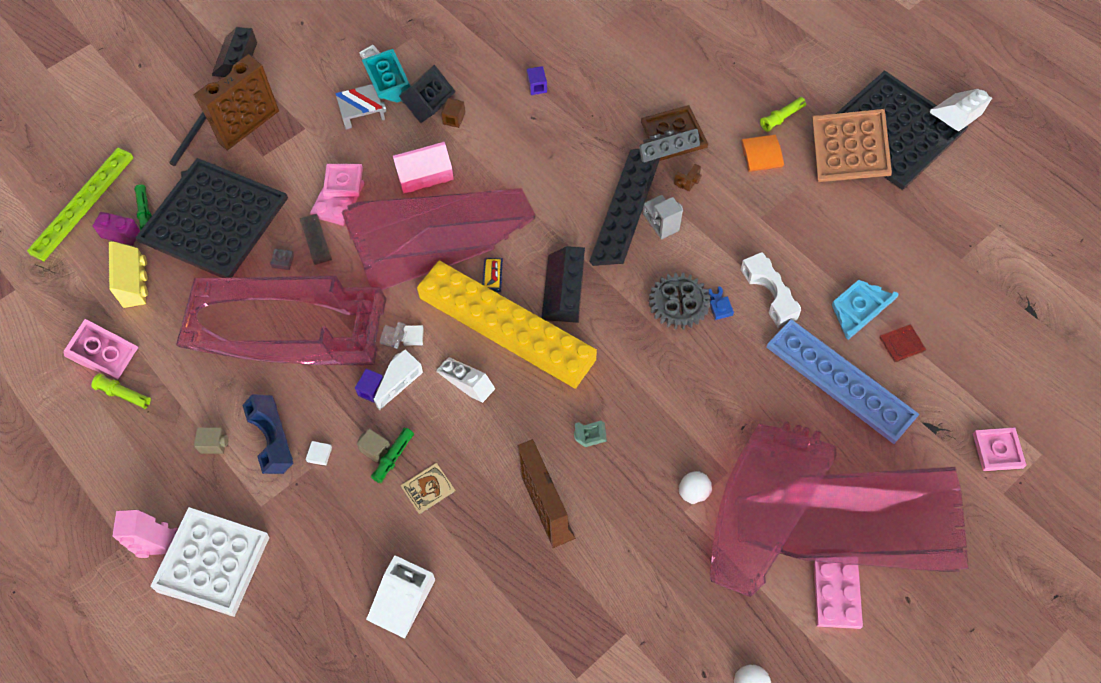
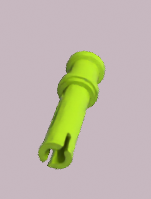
(777, 117)
(113, 388)

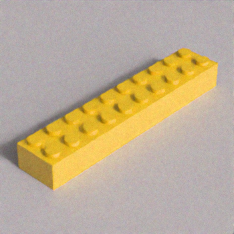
(507, 324)

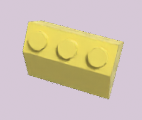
(127, 274)

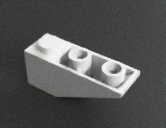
(467, 379)

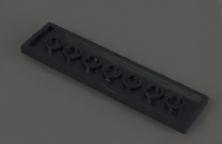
(624, 210)

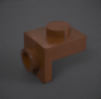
(687, 181)

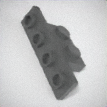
(668, 143)

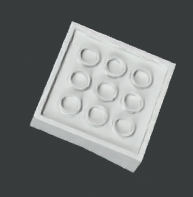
(210, 562)

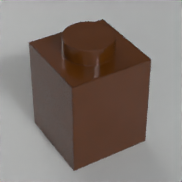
(453, 112)

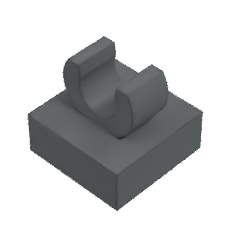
(282, 259)

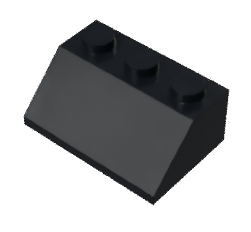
(234, 48)

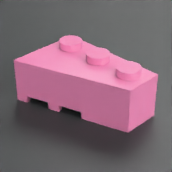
(142, 534)

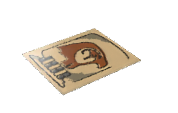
(428, 488)

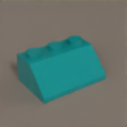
(386, 75)

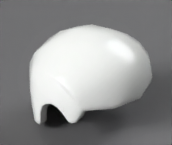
(695, 487)
(752, 674)

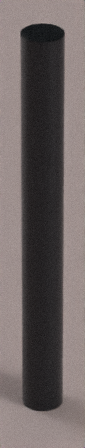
(182, 148)

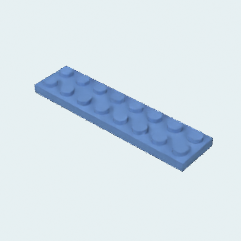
(843, 381)

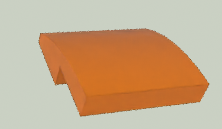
(762, 153)

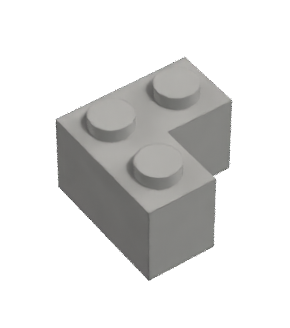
(663, 215)

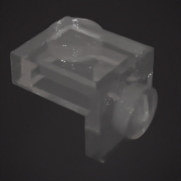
(393, 336)

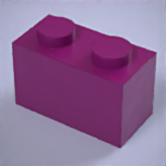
(116, 228)

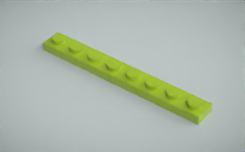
(80, 204)

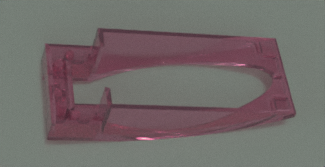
(323, 291)

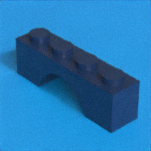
(263, 413)

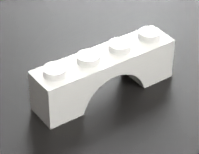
(760, 271)

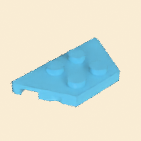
(860, 305)

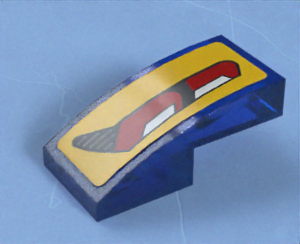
(493, 273)

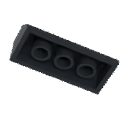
(564, 285)

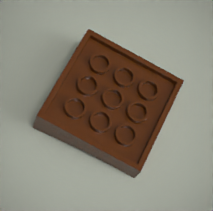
(238, 102)
(544, 495)

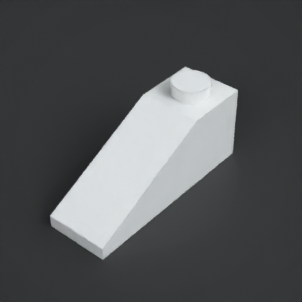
(400, 373)

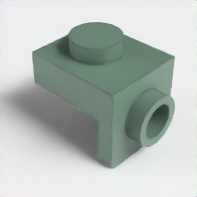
(590, 434)

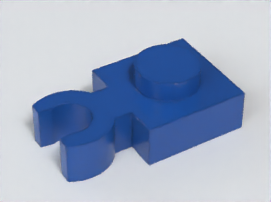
(720, 306)

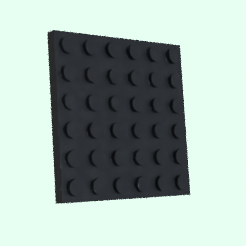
(913, 132)
(212, 218)

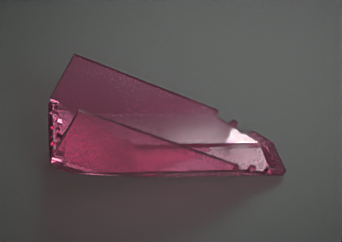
(411, 234)
(884, 521)

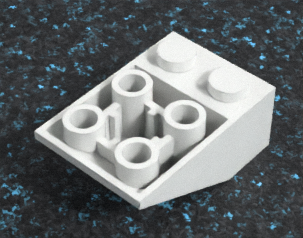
(400, 596)

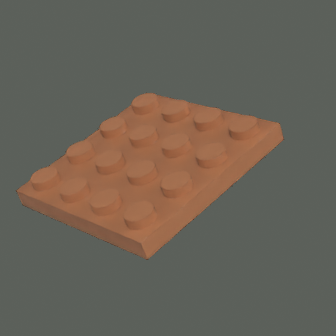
(851, 145)

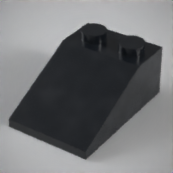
(427, 94)

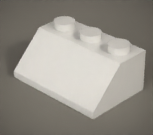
(962, 108)

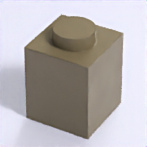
(211, 440)
(373, 445)

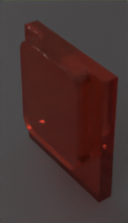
(902, 343)

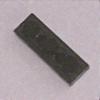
(315, 239)

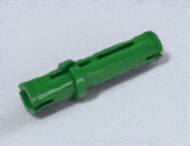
(143, 212)
(388, 461)

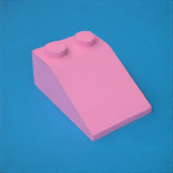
(100, 350)

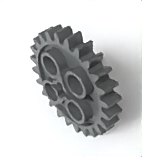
(661, 302)

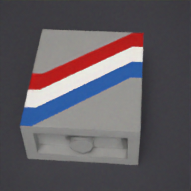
(358, 103)

